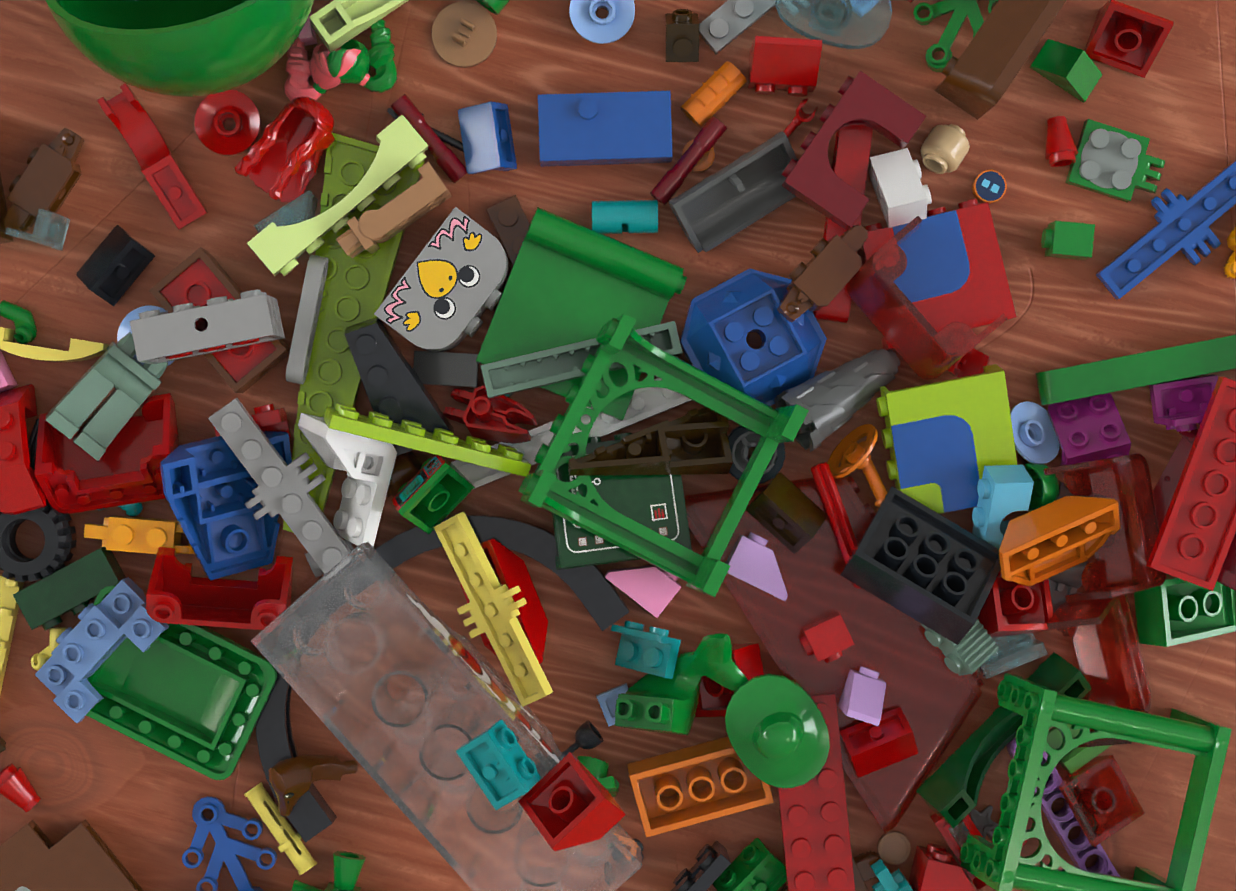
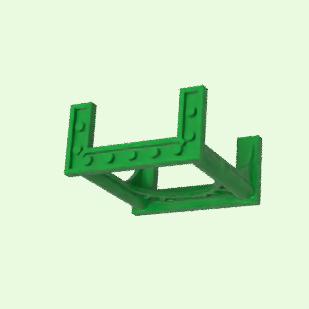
(625, 346)
(1041, 707)

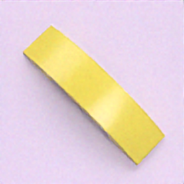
(78, 349)

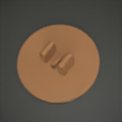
(464, 34)

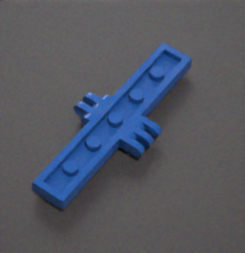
(1180, 227)

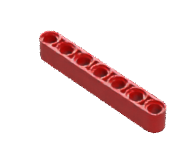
(851, 166)

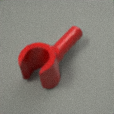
(799, 118)

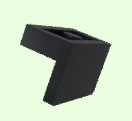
(115, 265)

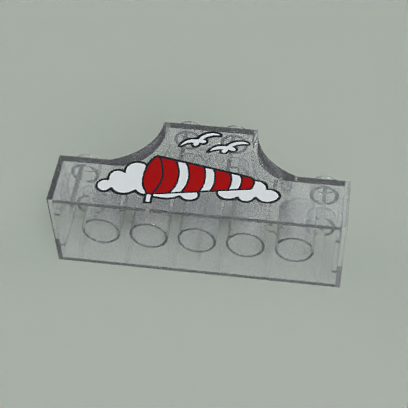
(403, 701)

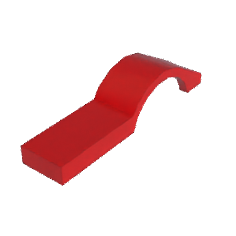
(154, 157)

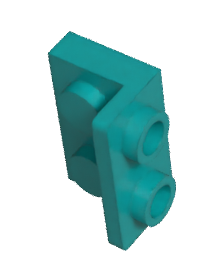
(646, 651)
(499, 765)

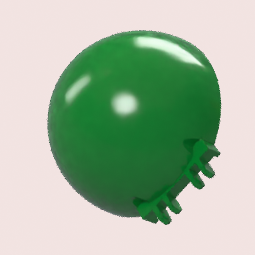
(182, 44)

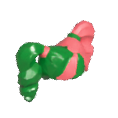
(344, 65)

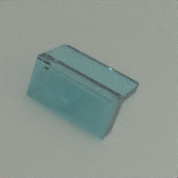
(48, 231)

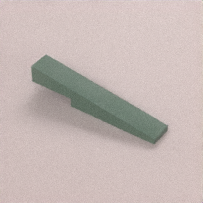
(563, 362)

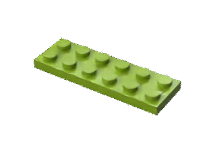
(413, 436)

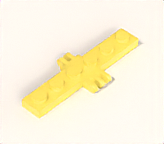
(493, 609)

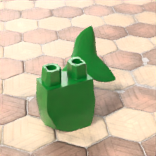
(671, 704)

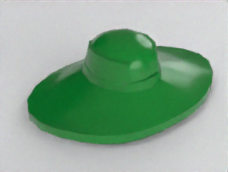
(777, 731)

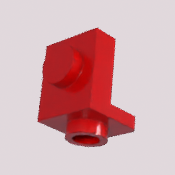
(970, 364)

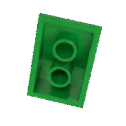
(1183, 612)

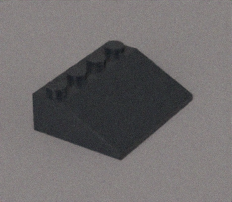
(924, 565)

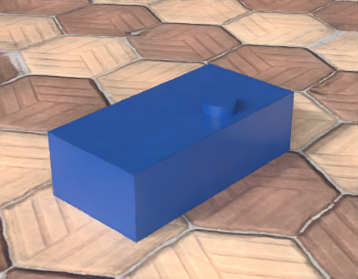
(605, 128)

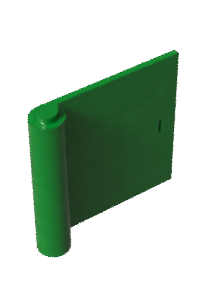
(568, 288)

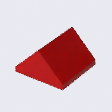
(1127, 37)

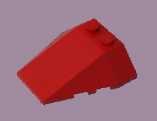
(18, 484)

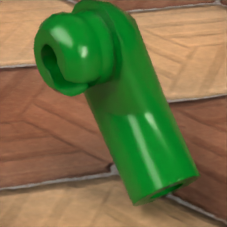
(23, 321)

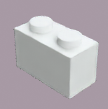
(899, 187)

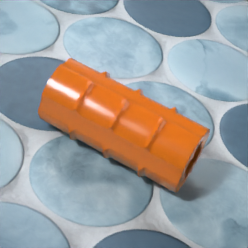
(713, 94)

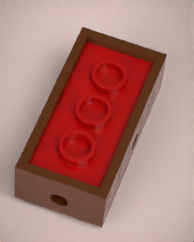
(201, 279)

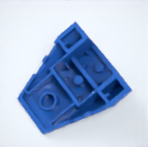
(209, 495)

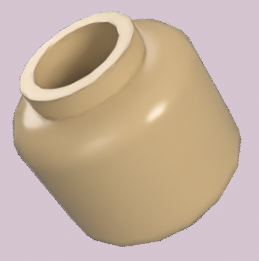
(944, 148)

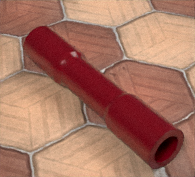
(701, 144)
(443, 155)

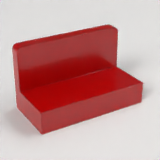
(879, 746)

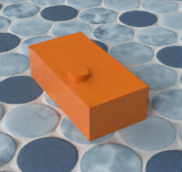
(694, 786)

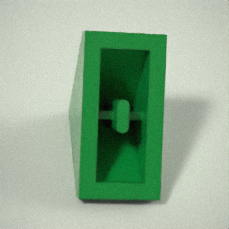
(1067, 68)

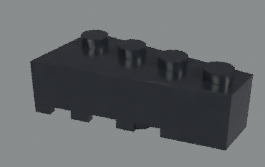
(390, 380)

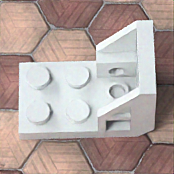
(368, 474)

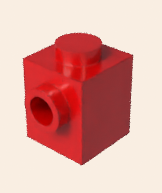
(826, 638)

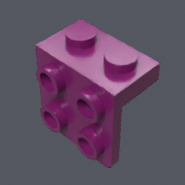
(1182, 402)
(1089, 429)

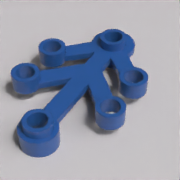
(226, 848)

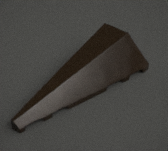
(679, 447)

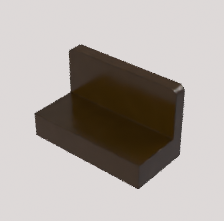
(787, 513)

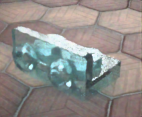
(1012, 653)

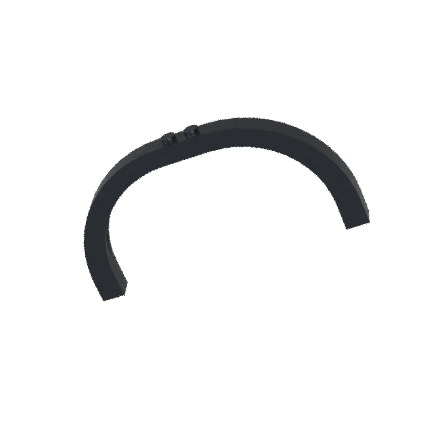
(596, 593)

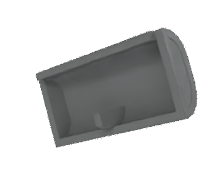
(735, 195)

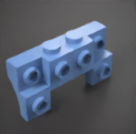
(92, 642)

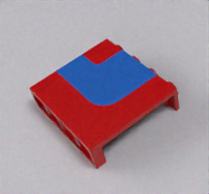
(951, 267)

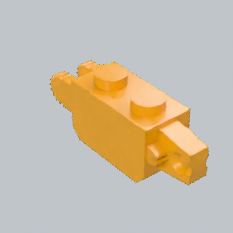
(138, 534)

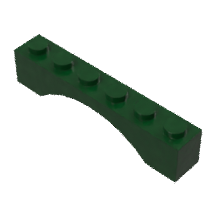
(956, 784)

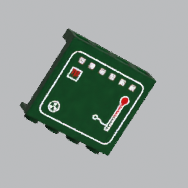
(647, 499)

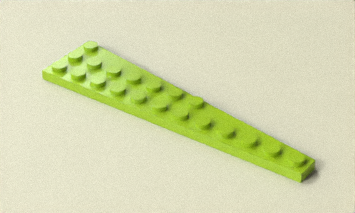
(350, 296)

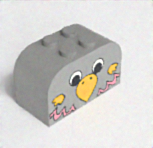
(448, 286)

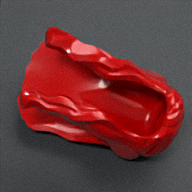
(289, 149)

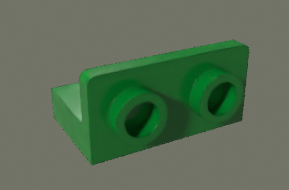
(753, 871)

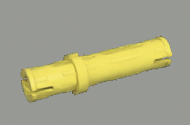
(281, 829)

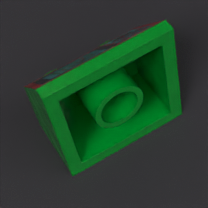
(432, 493)

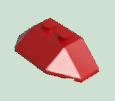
(513, 572)

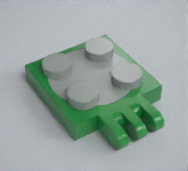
(1113, 162)

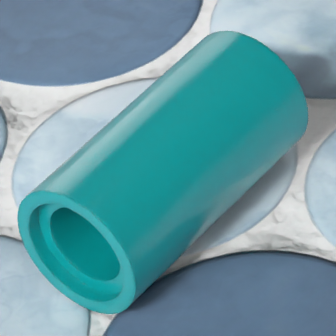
(625, 216)

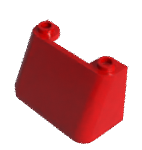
(125, 472)
(227, 603)

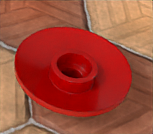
(211, 120)

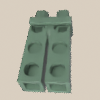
(132, 386)

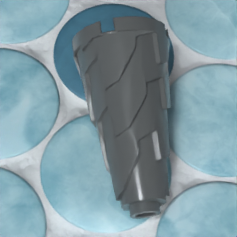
(838, 394)

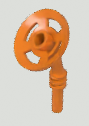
(858, 457)

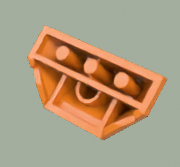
(1056, 537)

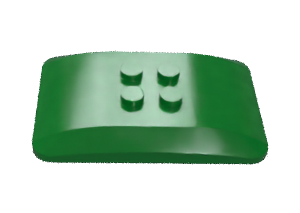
(185, 695)

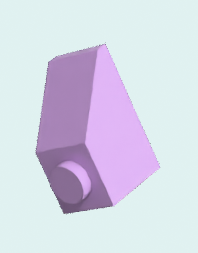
(756, 565)
(863, 695)

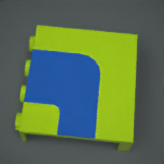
(945, 437)

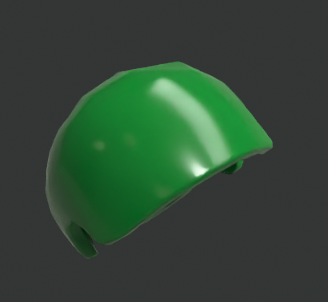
(1045, 486)

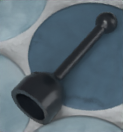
(586, 738)

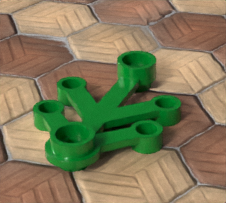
(961, 10)

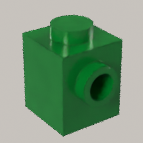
(1068, 240)

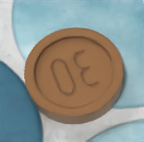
(893, 847)

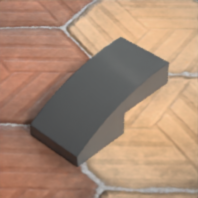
(446, 368)

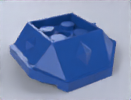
(748, 303)

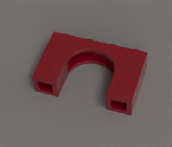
(861, 104)

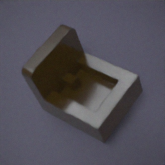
(682, 36)

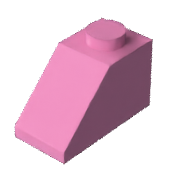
(646, 585)

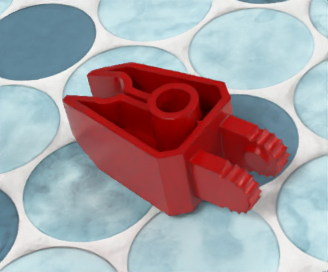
(491, 417)

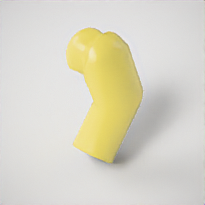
(40, 659)

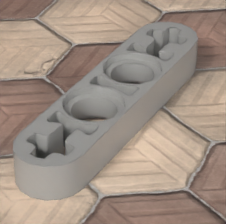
(307, 319)

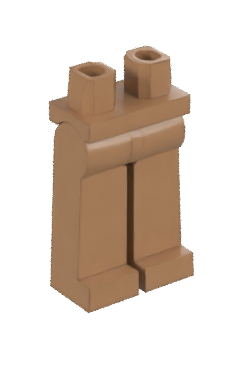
(395, 216)

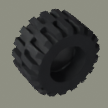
(55, 551)

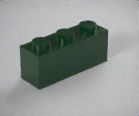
(68, 589)

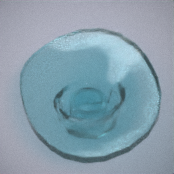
(838, 22)

